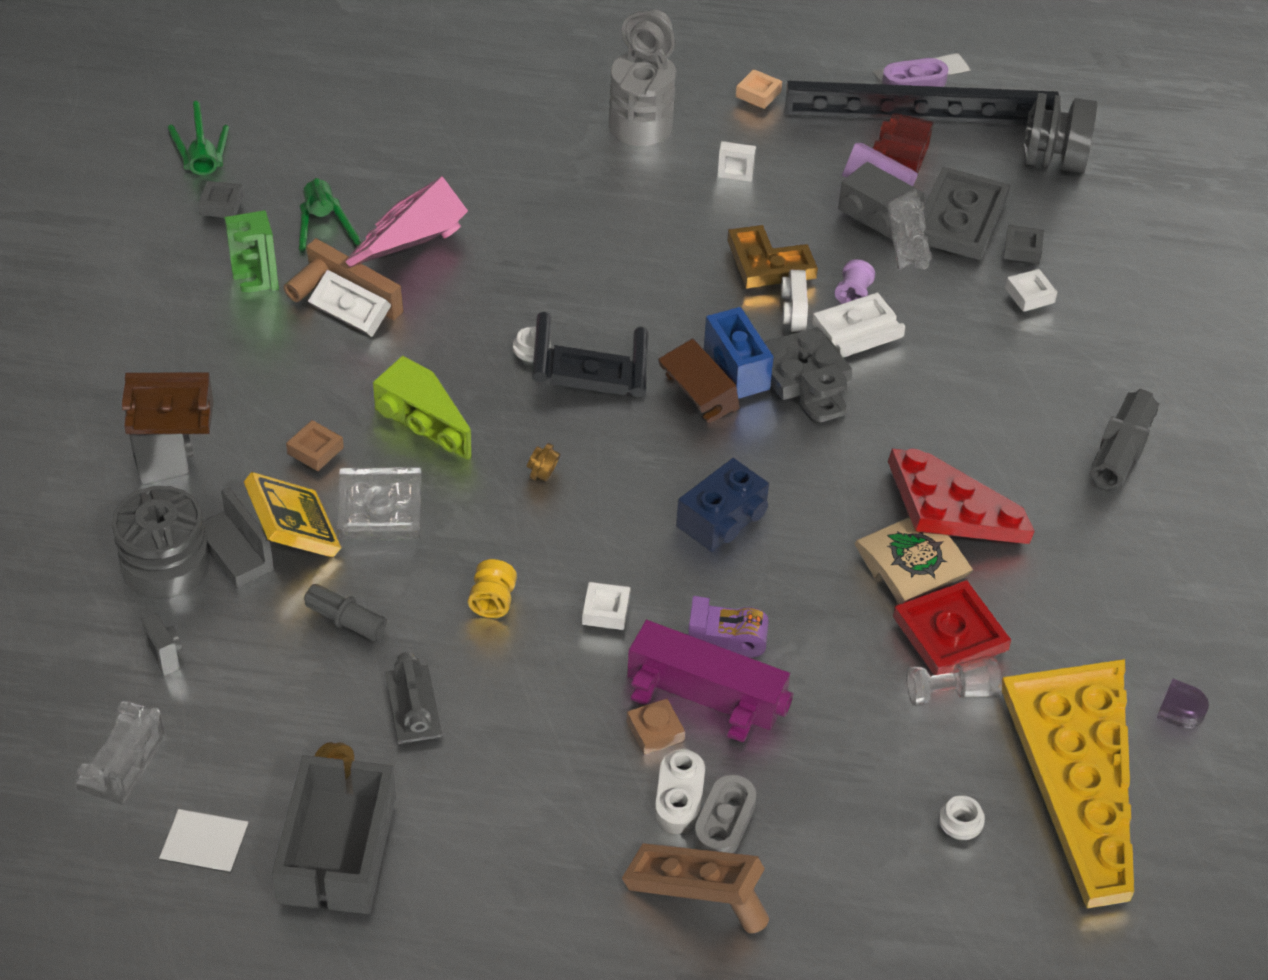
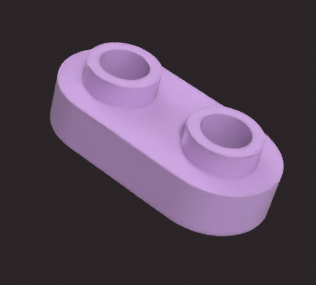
(916, 73)

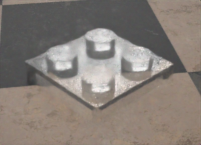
(379, 504)

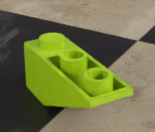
(421, 403)

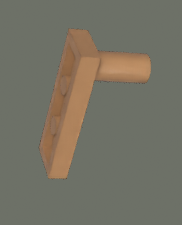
(324, 258)
(701, 876)

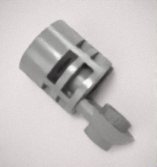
(643, 81)

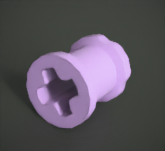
(857, 277)

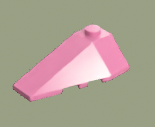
(412, 221)

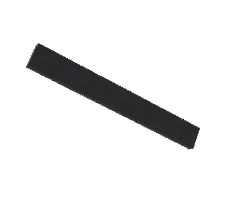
(920, 102)

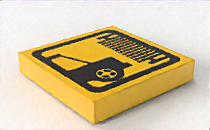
(291, 515)

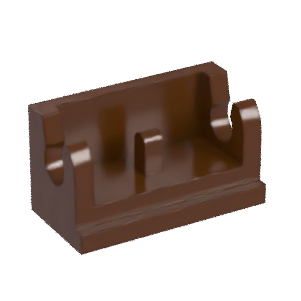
(701, 380)
(168, 403)

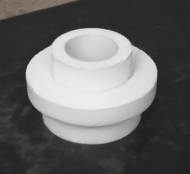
(964, 808)

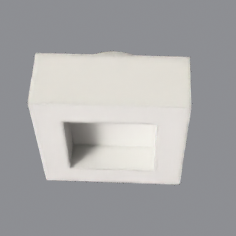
(736, 161)
(1031, 290)
(606, 605)

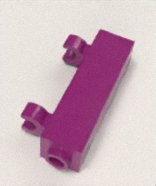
(708, 676)

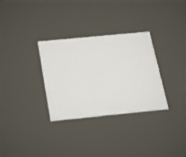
(204, 840)

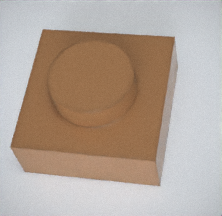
(314, 445)
(655, 726)

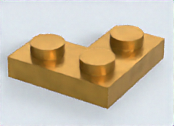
(766, 265)

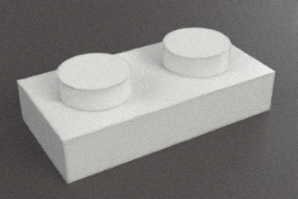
(349, 303)

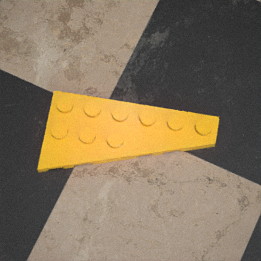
(1080, 758)

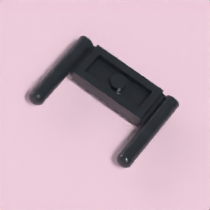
(590, 368)

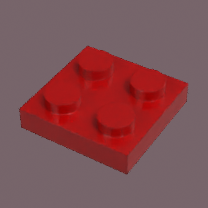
(951, 627)

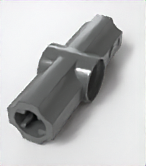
(1124, 439)

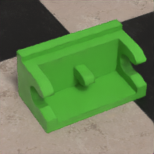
(252, 251)

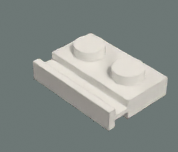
(859, 324)

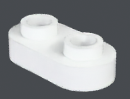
(796, 309)
(680, 788)

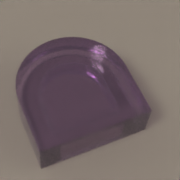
(1183, 705)

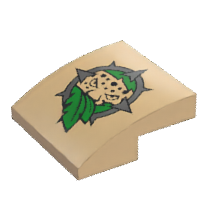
(912, 560)

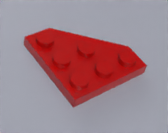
(953, 503)

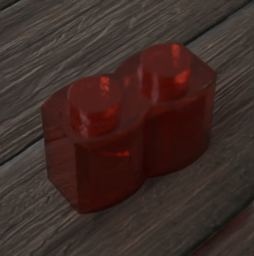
(905, 140)

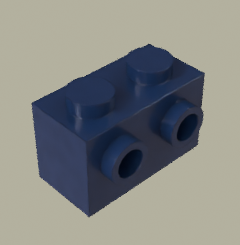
(722, 505)

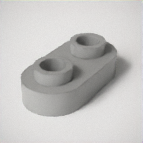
(722, 818)

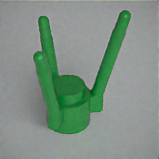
(202, 155)
(320, 202)

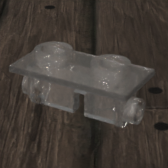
(907, 231)

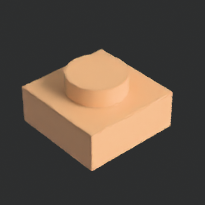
(758, 89)

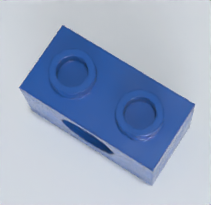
(739, 351)

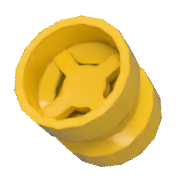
(490, 595)

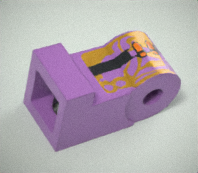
(733, 629)

